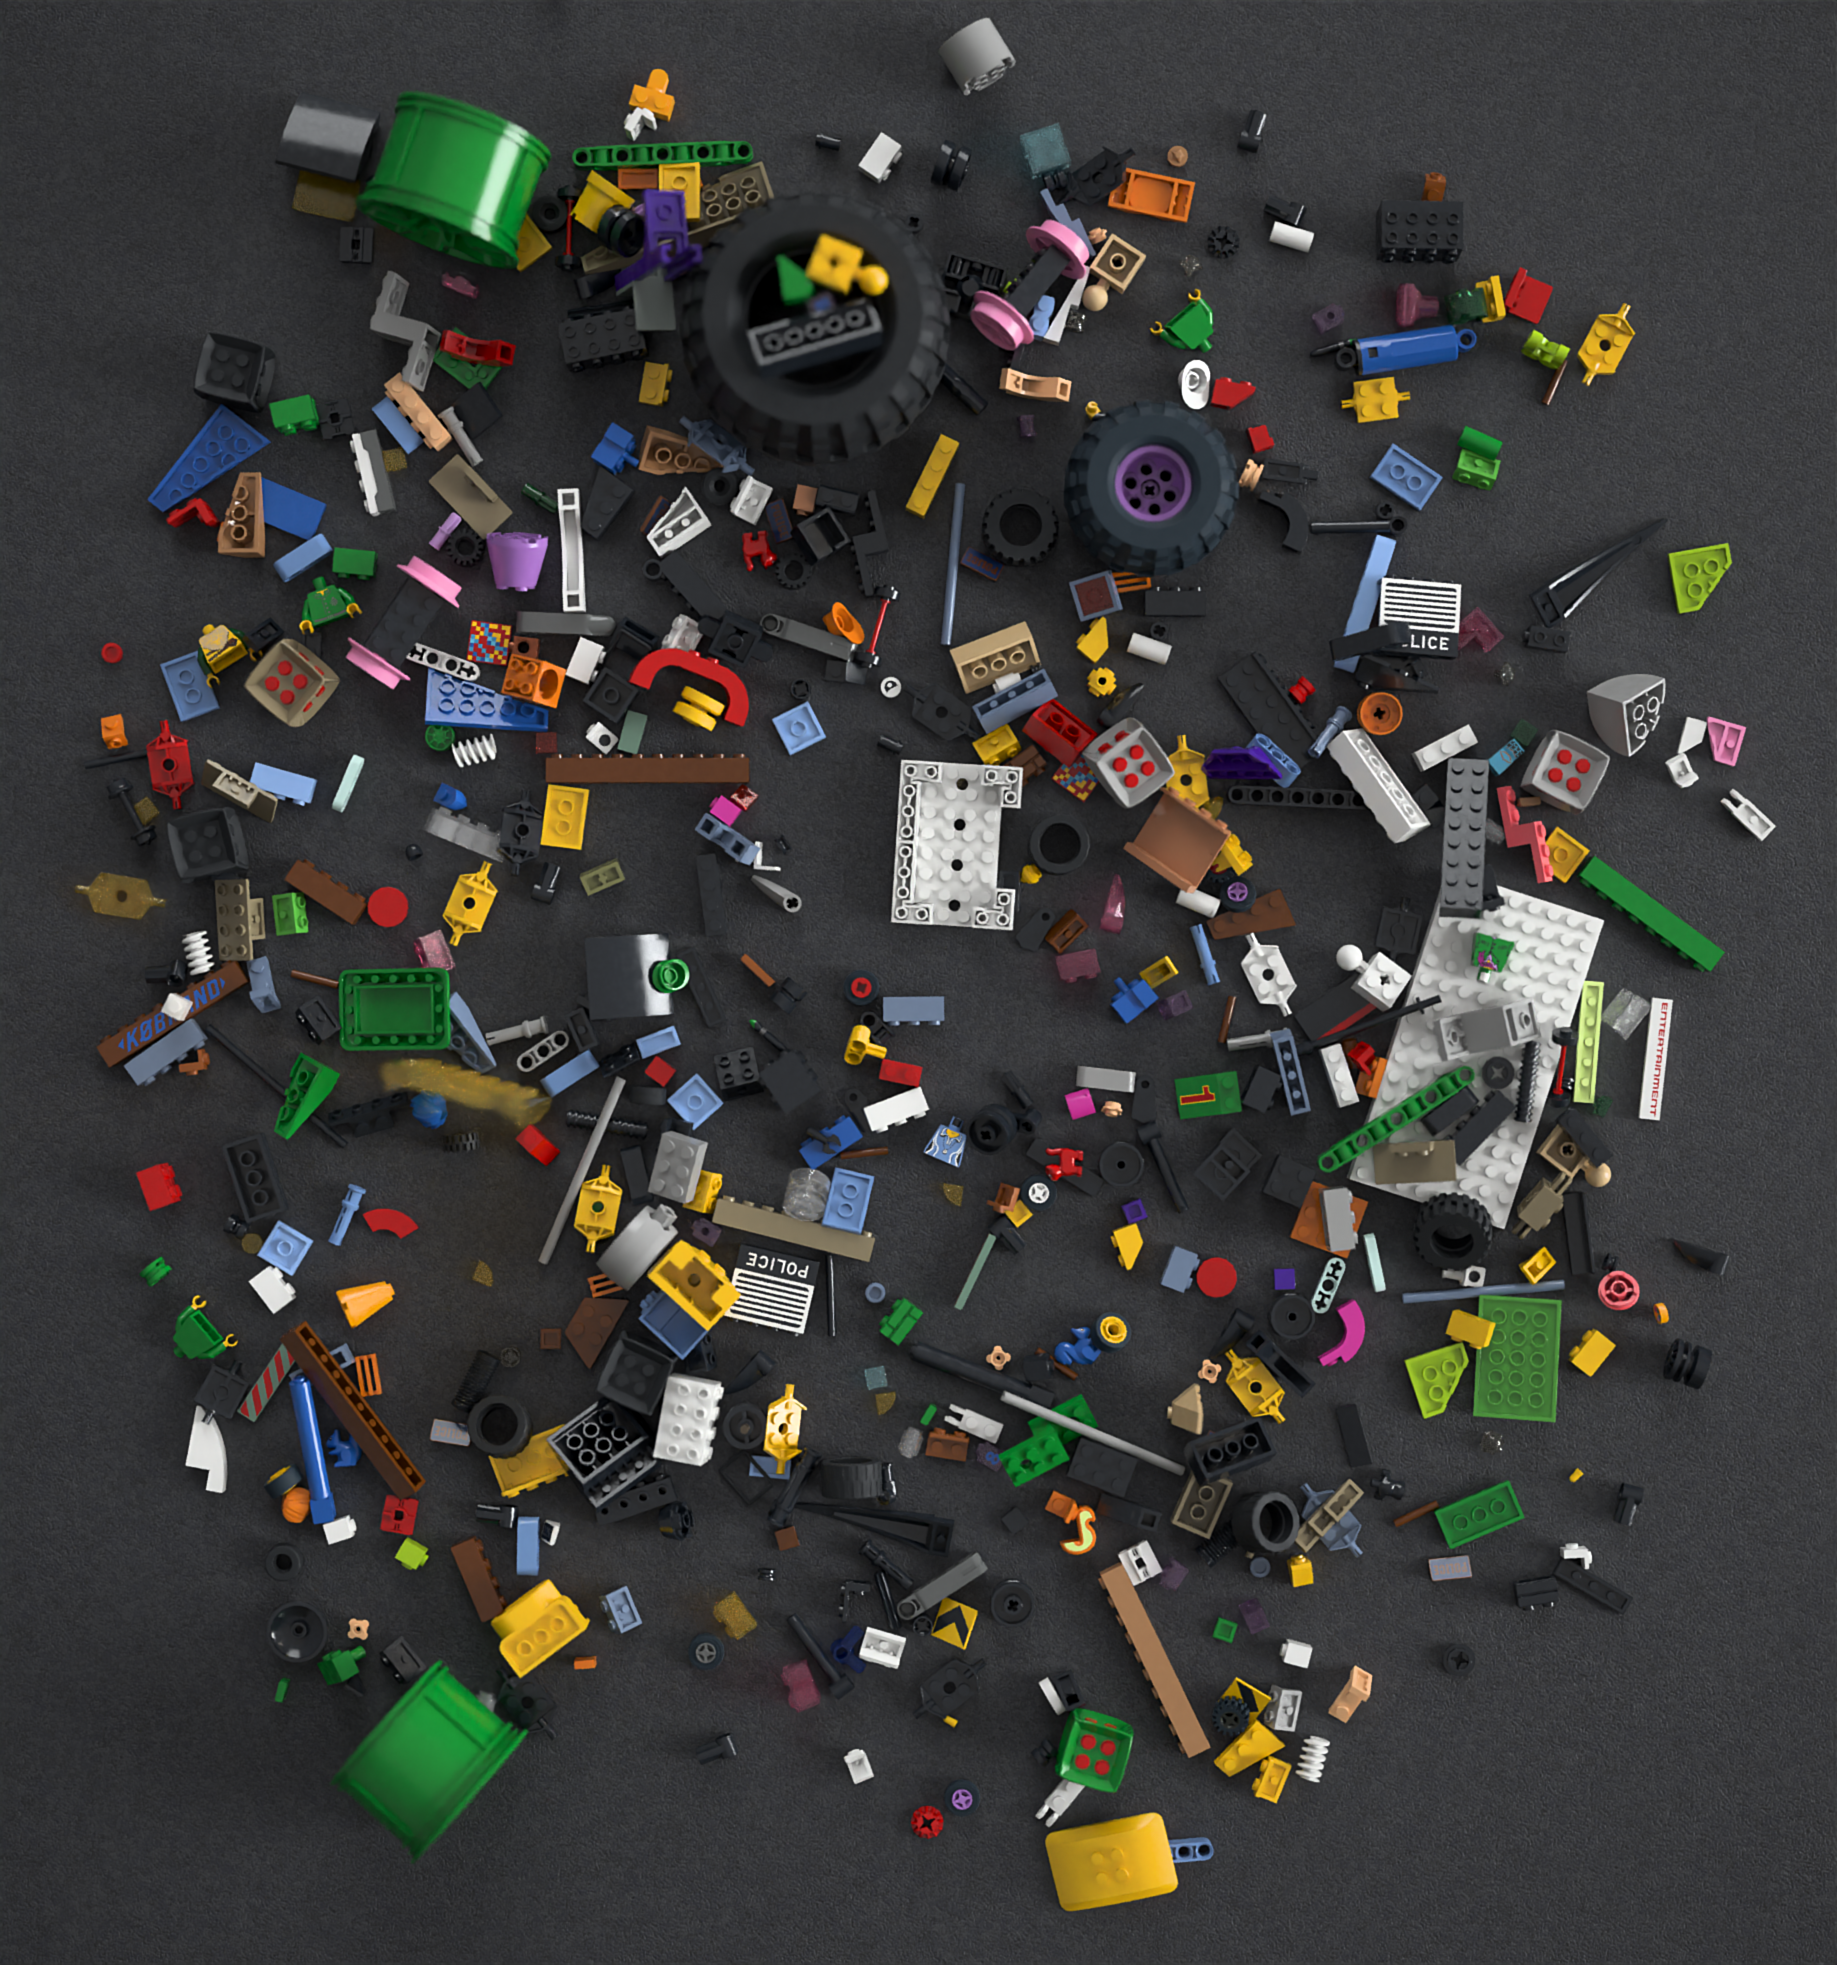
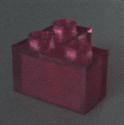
(1479, 628)
(802, 1685)

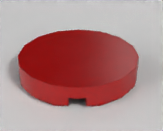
(388, 907)
(1216, 1277)

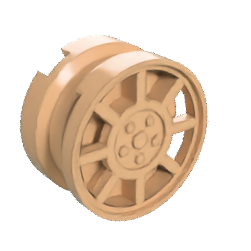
(1250, 475)

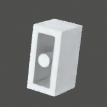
(880, 158)
(585, 661)
(273, 1288)

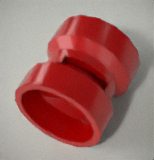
(1301, 690)

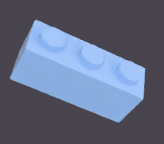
(284, 783)

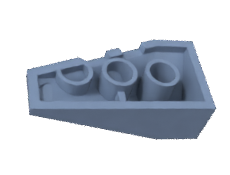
(467, 1038)

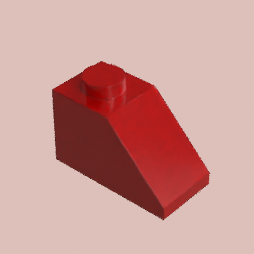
(538, 1144)

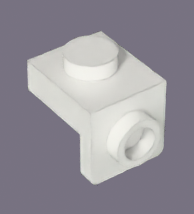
(1681, 771)
(1572, 1550)
(858, 1765)

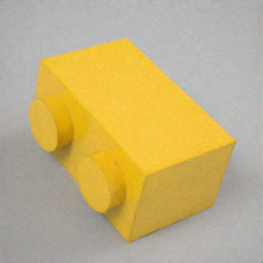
(1470, 1329)
(1591, 1352)

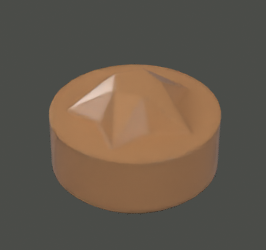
(1177, 156)

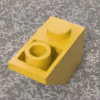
(1095, 642)
(1129, 1244)
(1300, 1570)

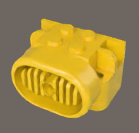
(703, 1300)
(537, 1626)

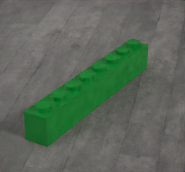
(1650, 914)

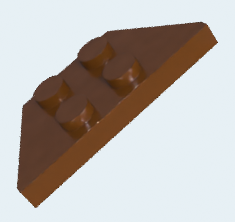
(593, 1325)

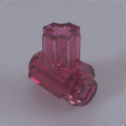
(1413, 305)

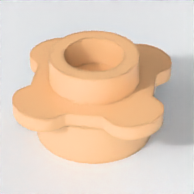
(1097, 235)
(1112, 1109)
(991, 1358)
(1203, 1373)
(362, 1624)

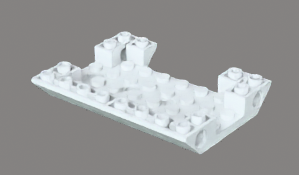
(930, 844)

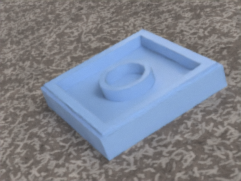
(798, 728)
(695, 1101)
(285, 1248)

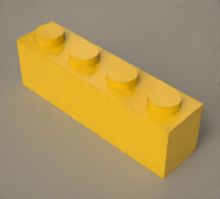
(932, 476)

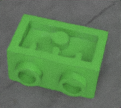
(1476, 470)
(290, 913)

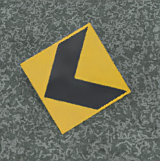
(954, 1622)
(1254, 1698)

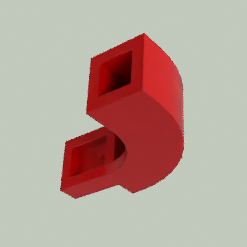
(477, 351)

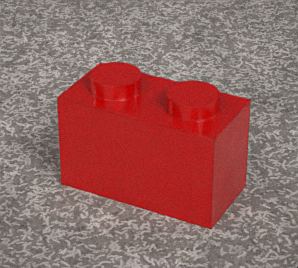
(900, 1072)

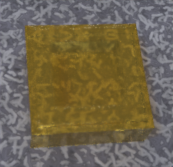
(394, 459)
(146, 810)

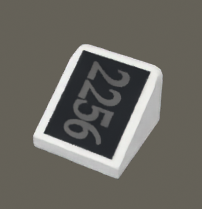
(550, 1532)

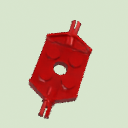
(180, 777)

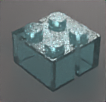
(1045, 150)

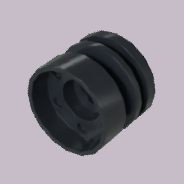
(1691, 1365)

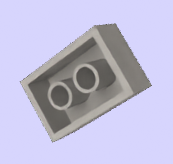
(677, 1167)
(1337, 1218)

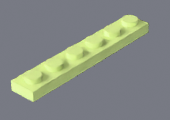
(1588, 1042)

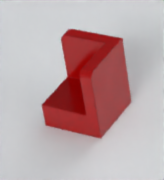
(1259, 439)
(1362, 1056)
(660, 1071)

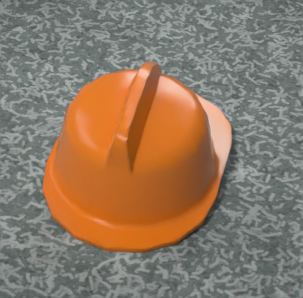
(842, 623)

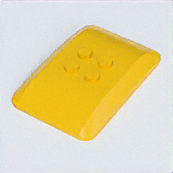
(1111, 1862)

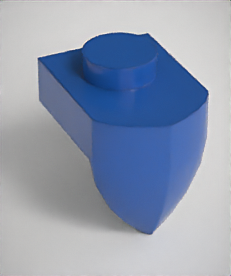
(450, 797)

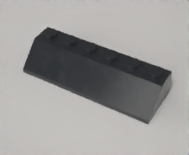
(815, 338)

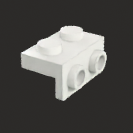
(636, 121)
(750, 500)
(882, 1647)

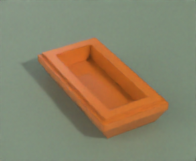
(637, 178)

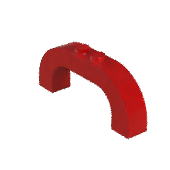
(737, 697)

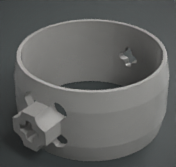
(638, 1246)

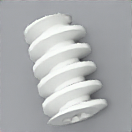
(474, 751)
(198, 952)
(1313, 1758)

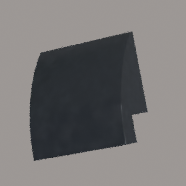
(328, 137)
(622, 976)
(604, 1452)

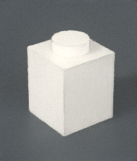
(177, 1006)
(339, 1529)
(1296, 1653)

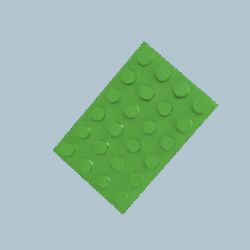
(1520, 1366)

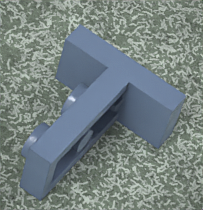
(262, 985)

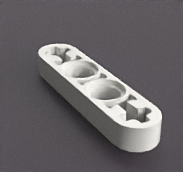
(440, 665)

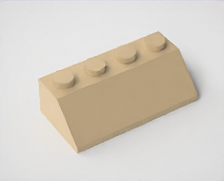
(995, 656)

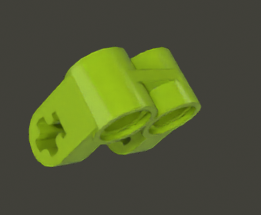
(1546, 352)

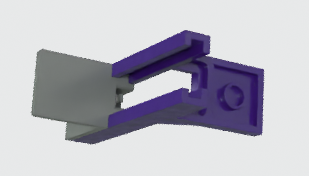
(652, 276)

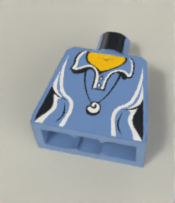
(948, 1143)

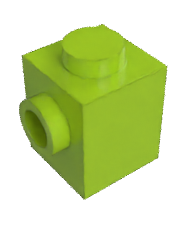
(412, 1554)

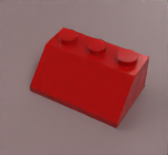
(1059, 732)

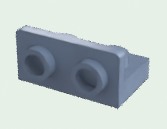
(620, 1610)

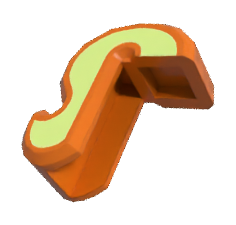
(1086, 1533)

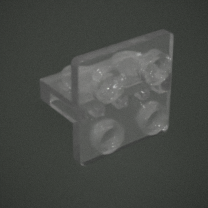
(1625, 1012)

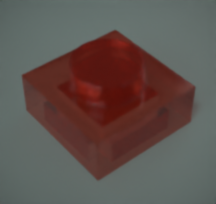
(546, 742)
(744, 798)

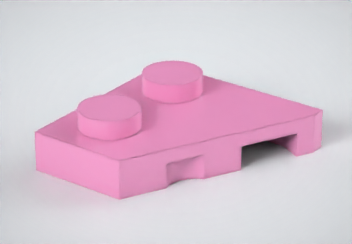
(1725, 740)

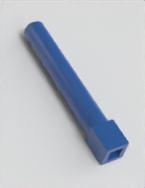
(321, 1499)

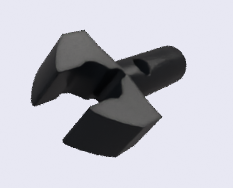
(823, 1139)

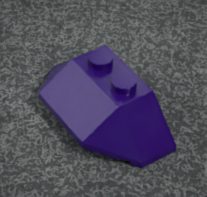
(1240, 764)

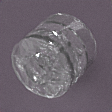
(806, 1194)

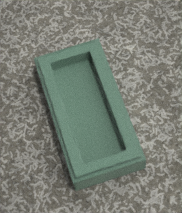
(632, 732)

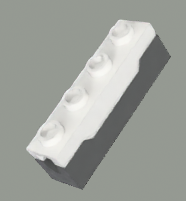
(374, 475)

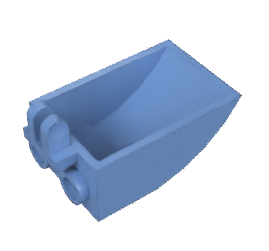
(671, 1323)

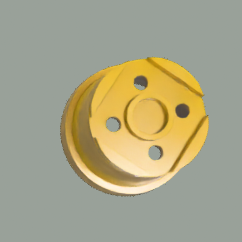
(597, 199)

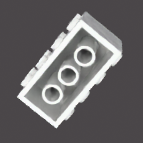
(688, 1419)

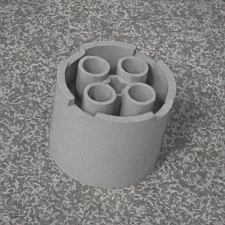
(976, 56)

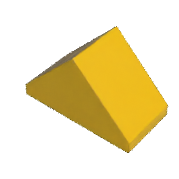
(1159, 972)

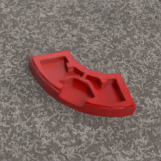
(390, 1220)

